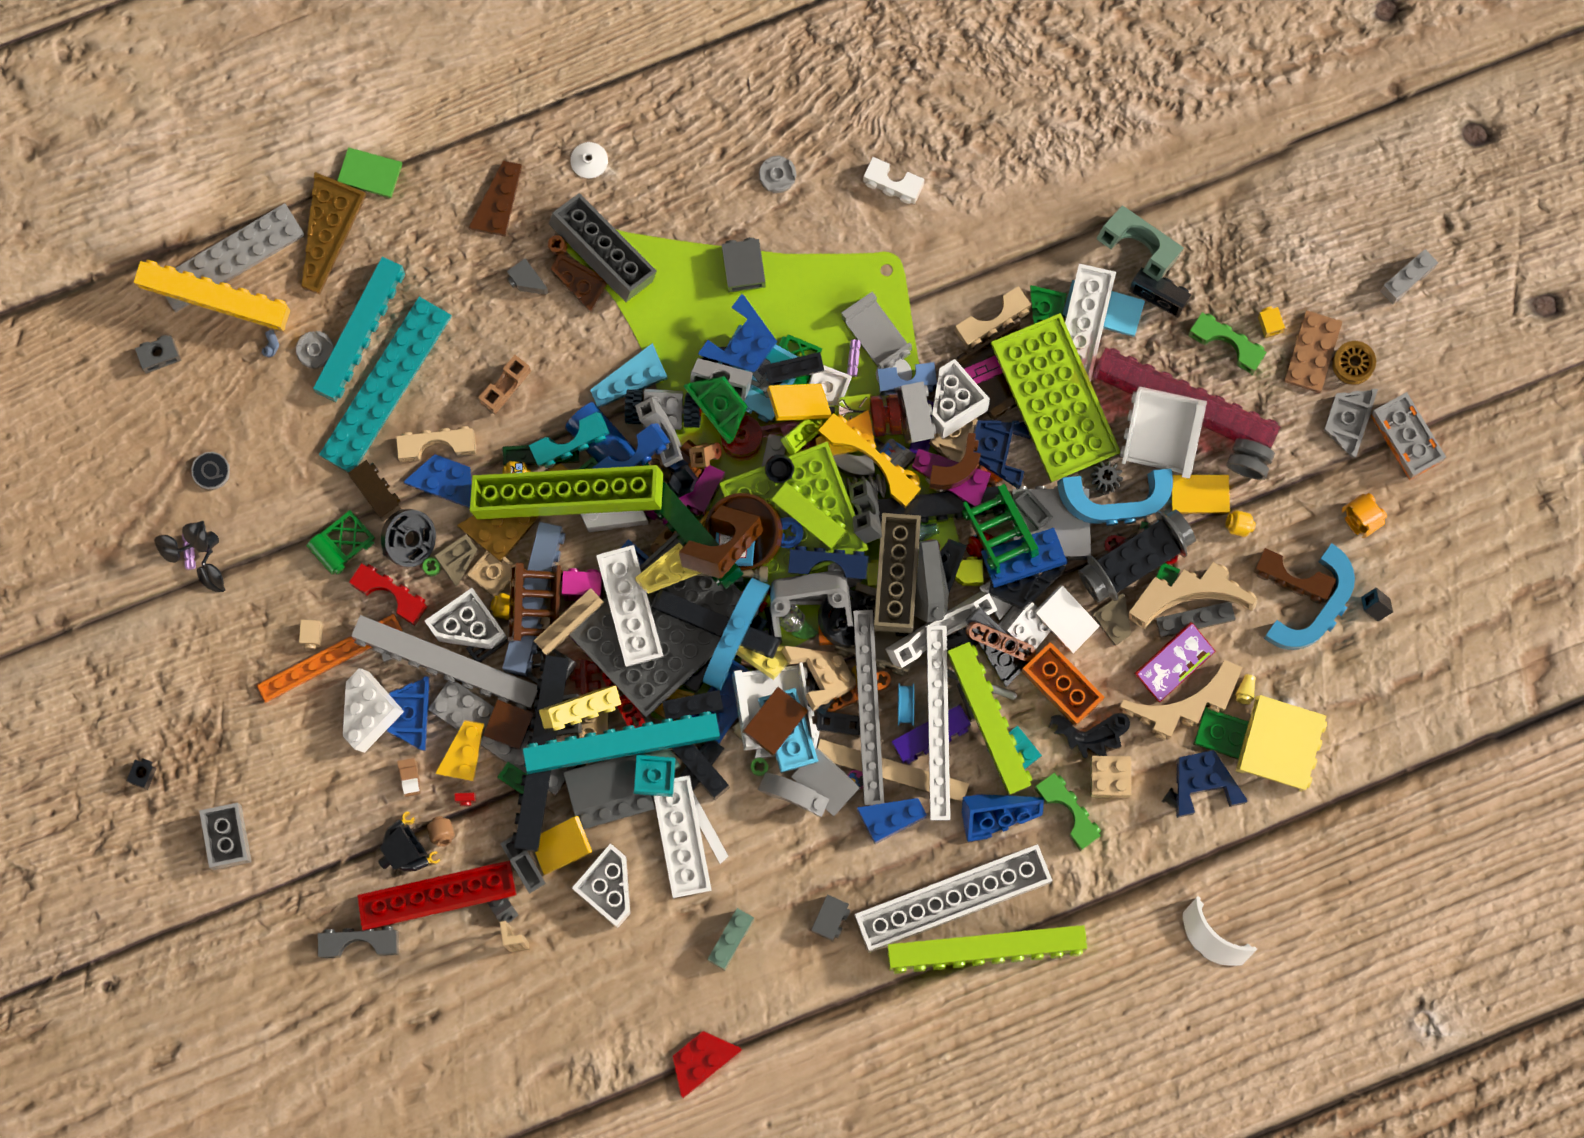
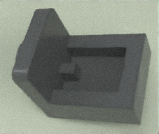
(503, 910)

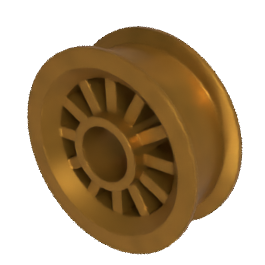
(1347, 377)

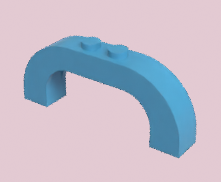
(1077, 503)
(1343, 572)
(734, 633)

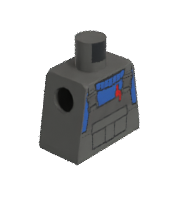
(897, 452)

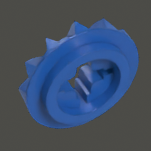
(797, 529)

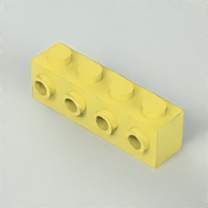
(579, 707)

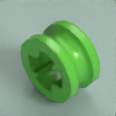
(437, 565)
(760, 761)

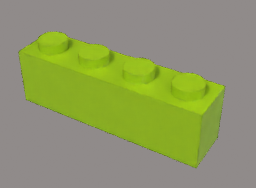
(809, 515)

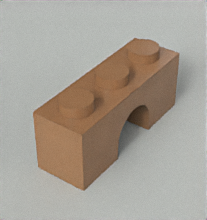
(497, 394)

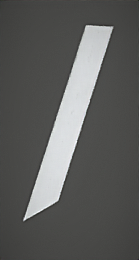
(709, 833)

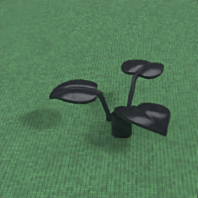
(202, 541)

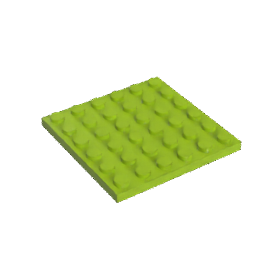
(819, 478)

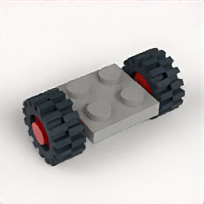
(670, 402)

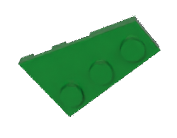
(1046, 303)

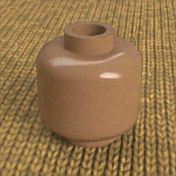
(440, 831)

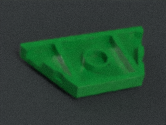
(719, 404)

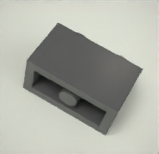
(830, 918)

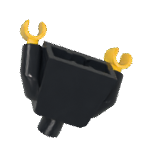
(403, 848)

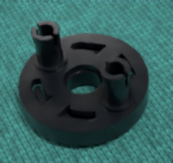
(394, 544)
(833, 625)

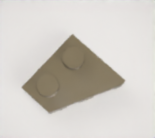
(457, 558)
(1114, 620)

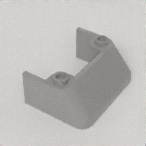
(830, 582)

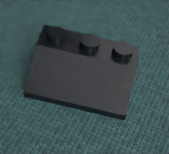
(1160, 293)

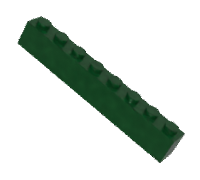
(689, 528)

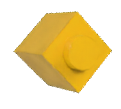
(1271, 322)

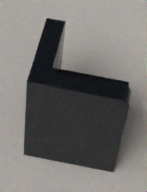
(682, 481)
(1377, 604)

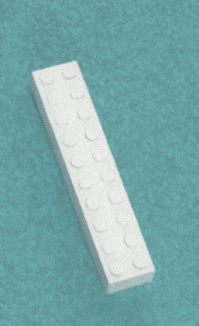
(953, 898)

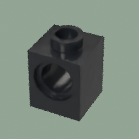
(145, 781)

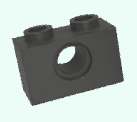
(168, 356)

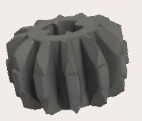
(1112, 482)

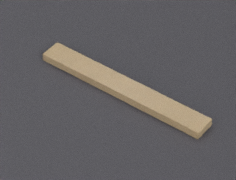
(891, 770)

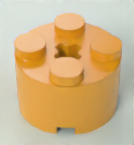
(1364, 515)

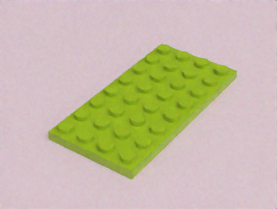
(1055, 397)

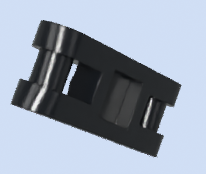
(838, 724)

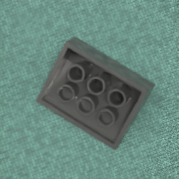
(605, 791)

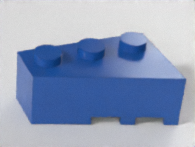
(891, 818)

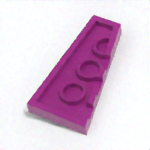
(970, 491)

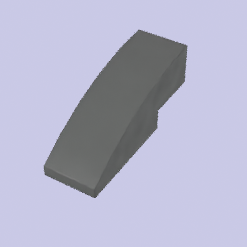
(524, 866)

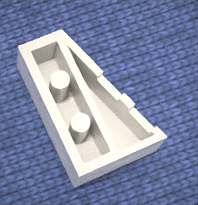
(610, 520)

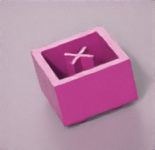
(577, 583)

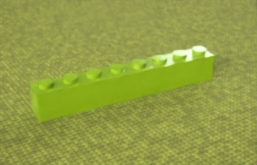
(988, 718)

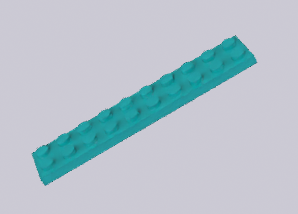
(385, 385)

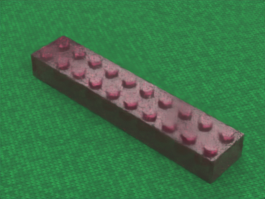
(1219, 415)

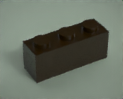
(375, 490)

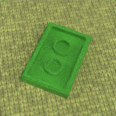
(370, 172)

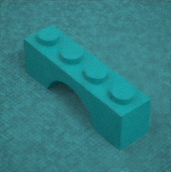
(590, 430)

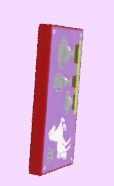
(1175, 662)

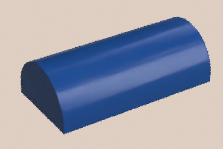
(615, 442)

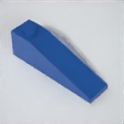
(991, 813)

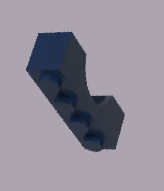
(803, 561)

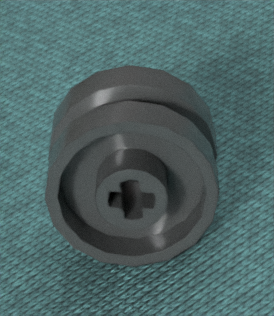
(1250, 459)

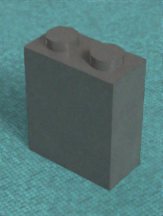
(743, 265)

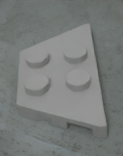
(1349, 419)

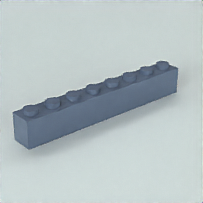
(543, 557)

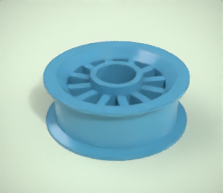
(905, 704)

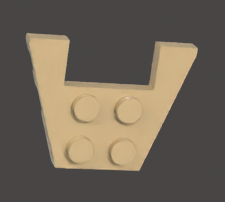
(828, 671)

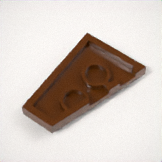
(580, 280)

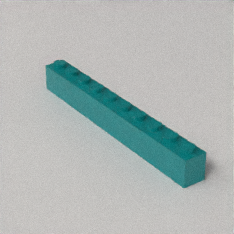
(621, 743)

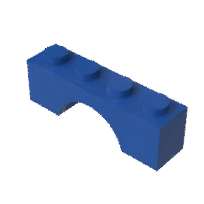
(650, 441)

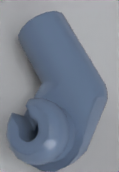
(272, 346)

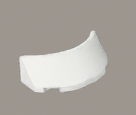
(1208, 942)

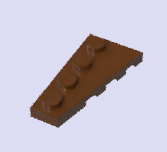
(497, 205)

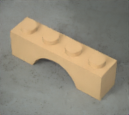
(973, 331)
(412, 446)

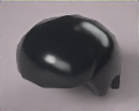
(779, 468)

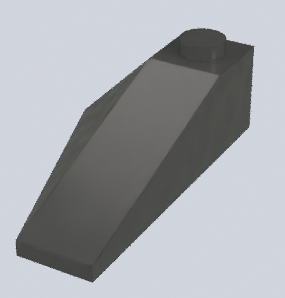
(931, 584)

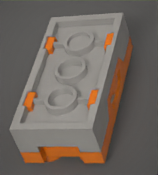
(1408, 436)

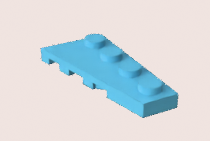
(636, 374)

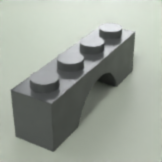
(332, 943)

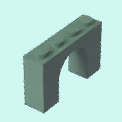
(1129, 225)

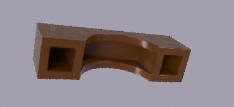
(1271, 567)

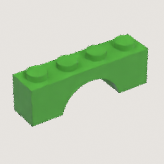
(1208, 329)
(1054, 791)

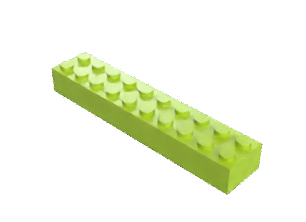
(566, 492)
(987, 948)

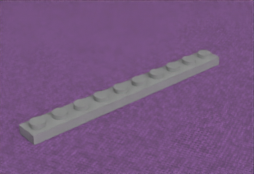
(868, 707)

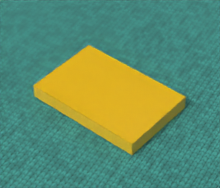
(799, 402)
(1201, 494)
(562, 845)

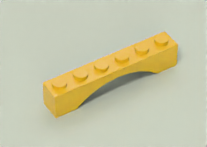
(840, 434)

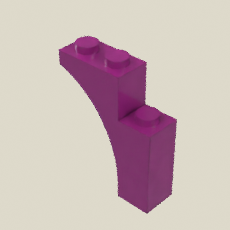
(701, 497)

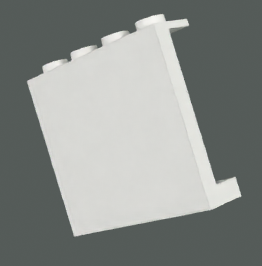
(1163, 430)
(755, 684)

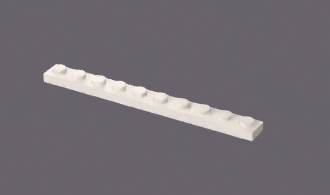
(938, 723)

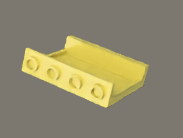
(1281, 742)

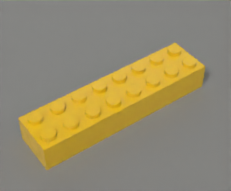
(212, 296)

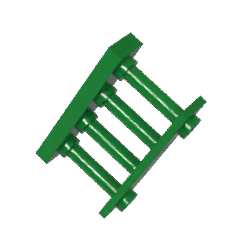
(1019, 530)

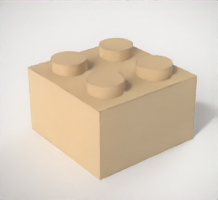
(1110, 777)

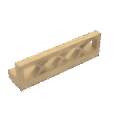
(568, 621)
(512, 942)

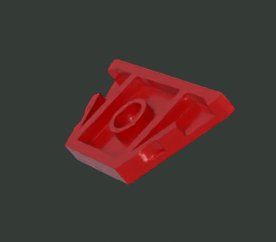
(701, 1060)

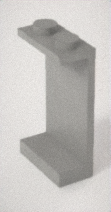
(876, 332)

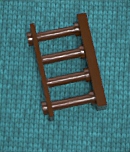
(518, 592)

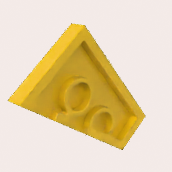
(463, 753)

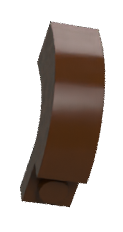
(954, 476)

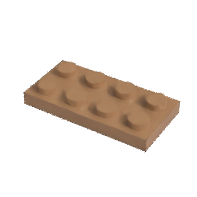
(1313, 351)

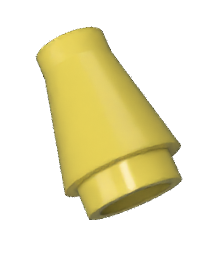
(1245, 692)

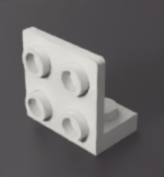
(1025, 625)

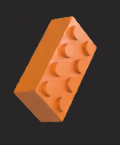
(1062, 684)

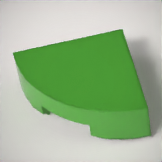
(806, 632)

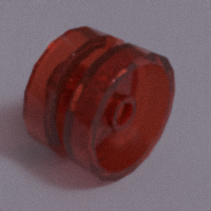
(886, 414)
(749, 446)

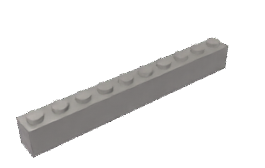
(445, 662)

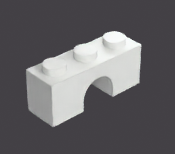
(906, 189)

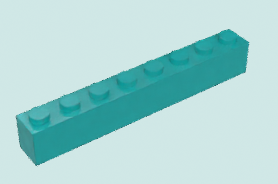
(359, 329)

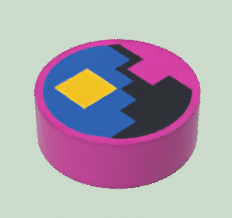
(857, 777)

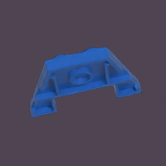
(748, 346)

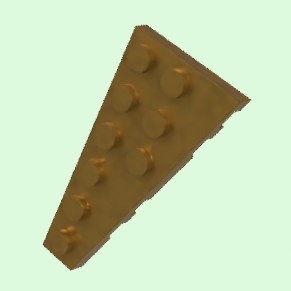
(330, 220)
(500, 534)

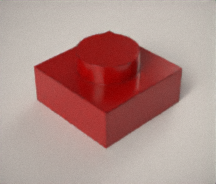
(465, 799)

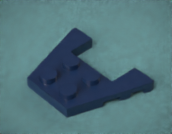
(994, 446)
(1201, 774)

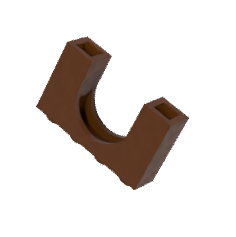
(719, 559)

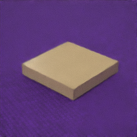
(491, 573)

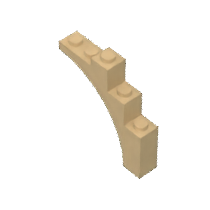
(1188, 587)
(1165, 717)

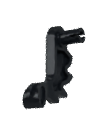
(1104, 734)

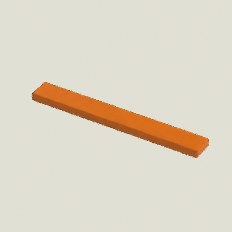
(316, 665)

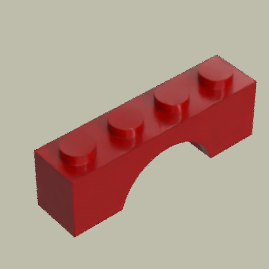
(368, 581)

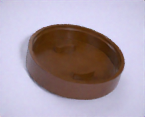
(770, 539)

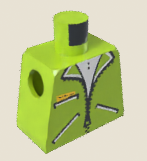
(851, 406)

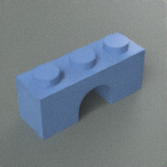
(889, 378)

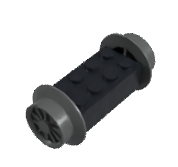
(1137, 555)

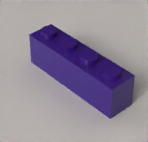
(917, 740)

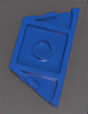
(443, 479)
(412, 723)

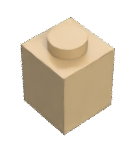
(310, 634)

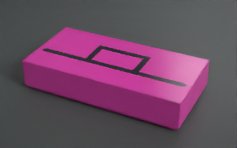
(984, 370)

